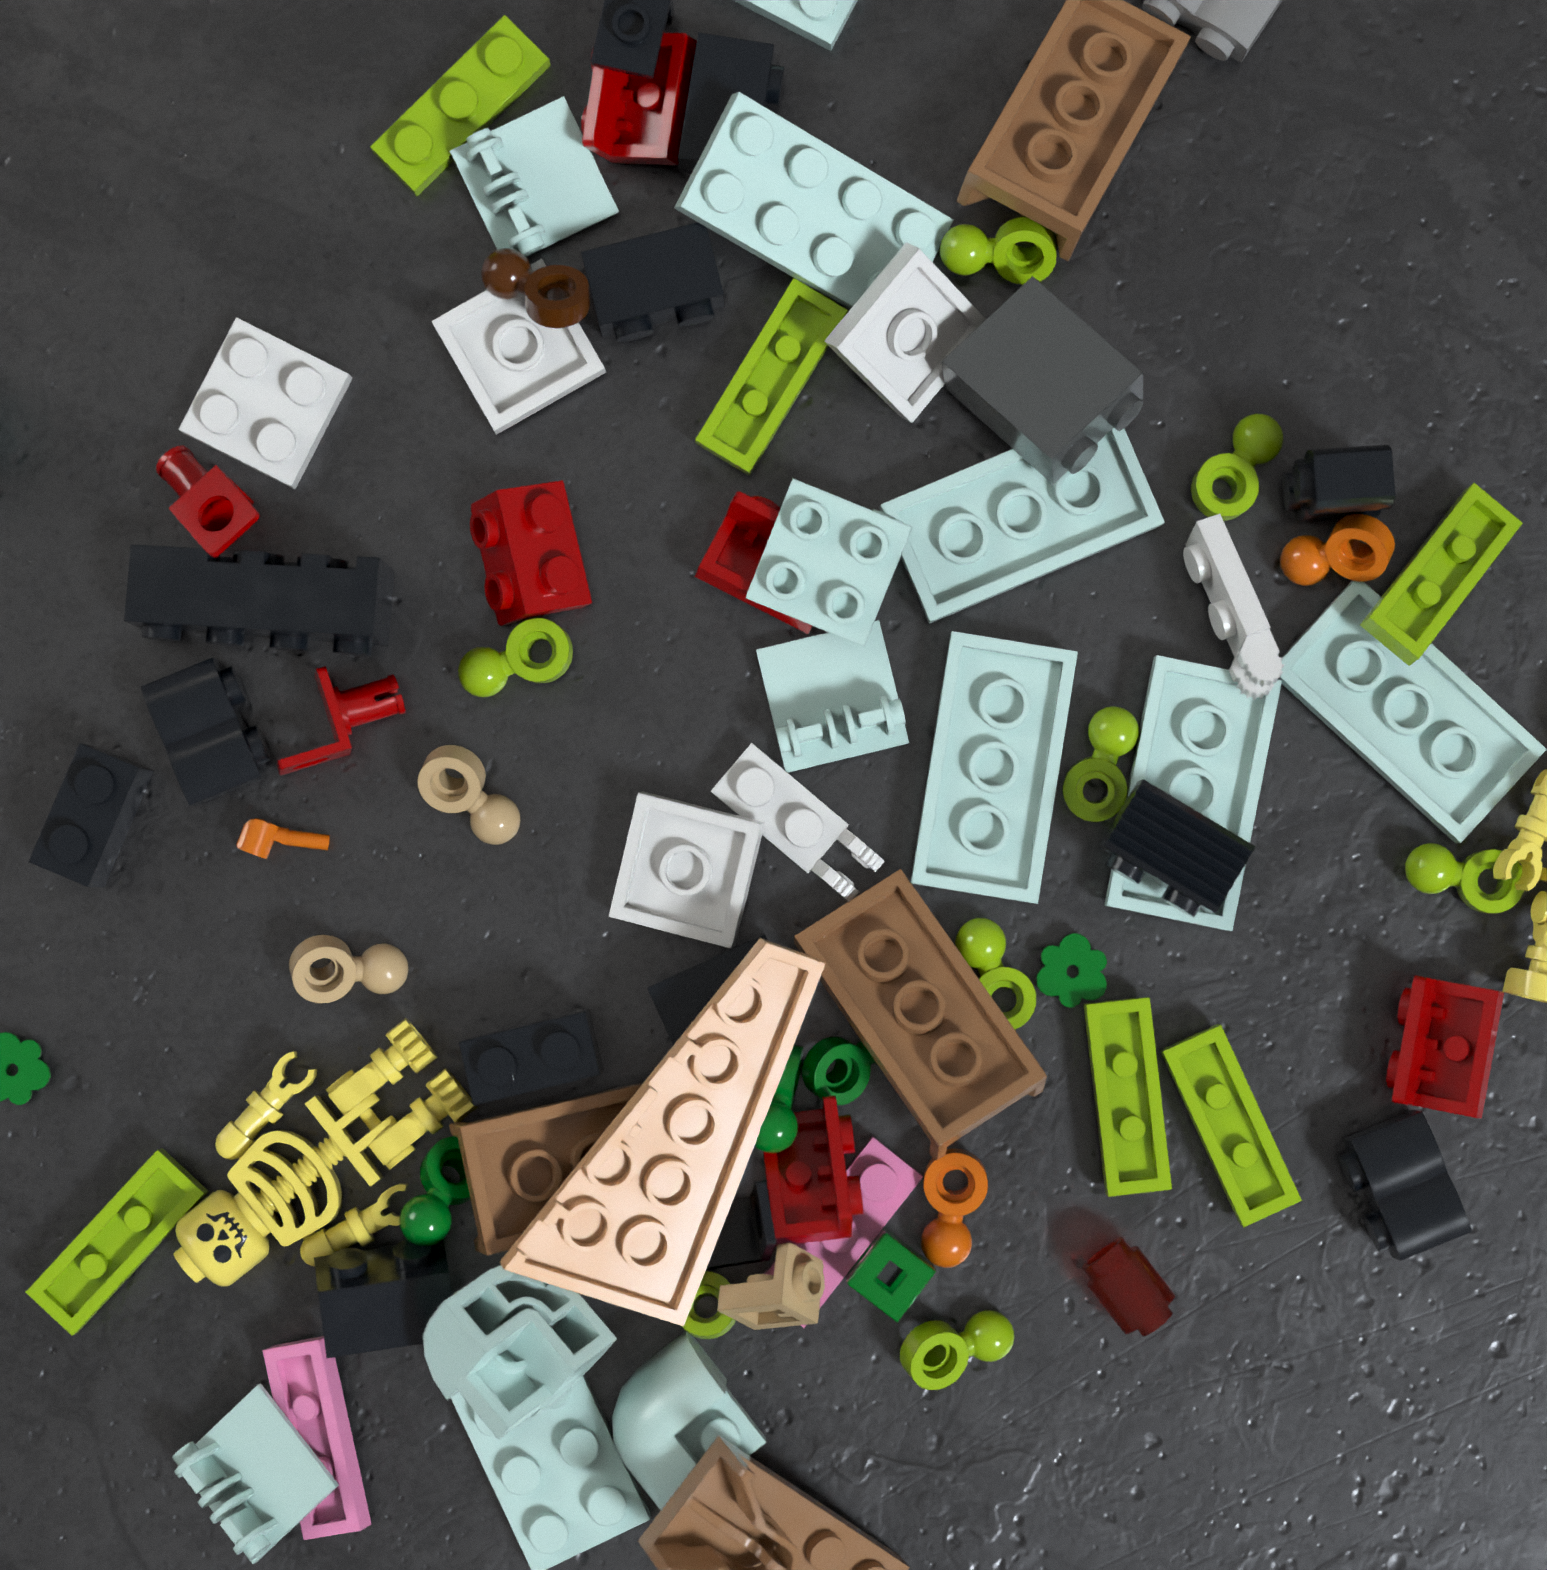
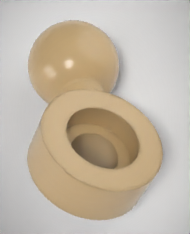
(492, 816)
(379, 969)

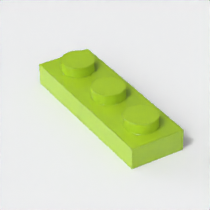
(460, 104)
(770, 377)
(1441, 574)
(1127, 1096)
(1230, 1125)
(116, 1241)

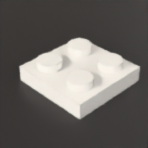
(904, 331)
(512, 360)
(265, 403)
(686, 869)

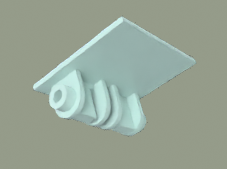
(534, 179)
(829, 562)
(831, 698)
(255, 1474)

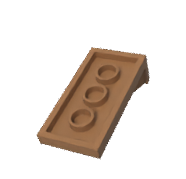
(1075, 115)
(921, 1011)
(524, 1158)
(750, 1518)

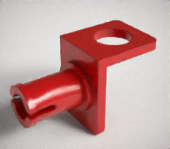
(209, 501)
(344, 711)

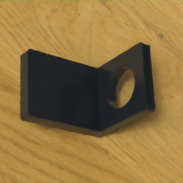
(631, 35)
(747, 1231)

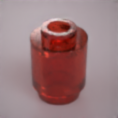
(1129, 1287)

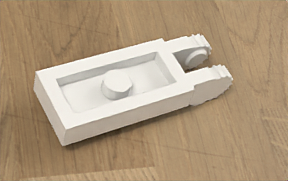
(1233, 607)
(792, 817)

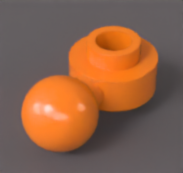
(1308, 559)
(947, 1239)

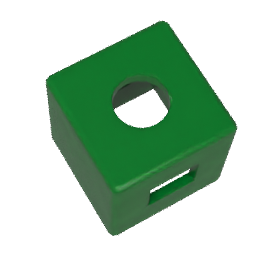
(906, 1287)

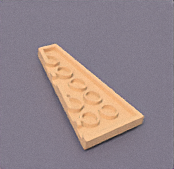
(661, 1178)

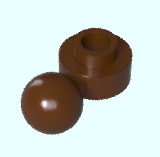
(553, 294)

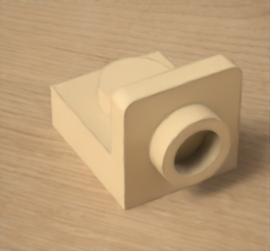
(779, 1299)

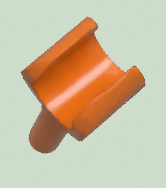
(259, 835)

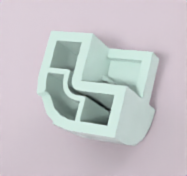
(512, 1346)
(674, 1414)

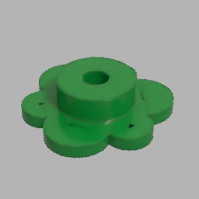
(1089, 980)
(32, 1071)

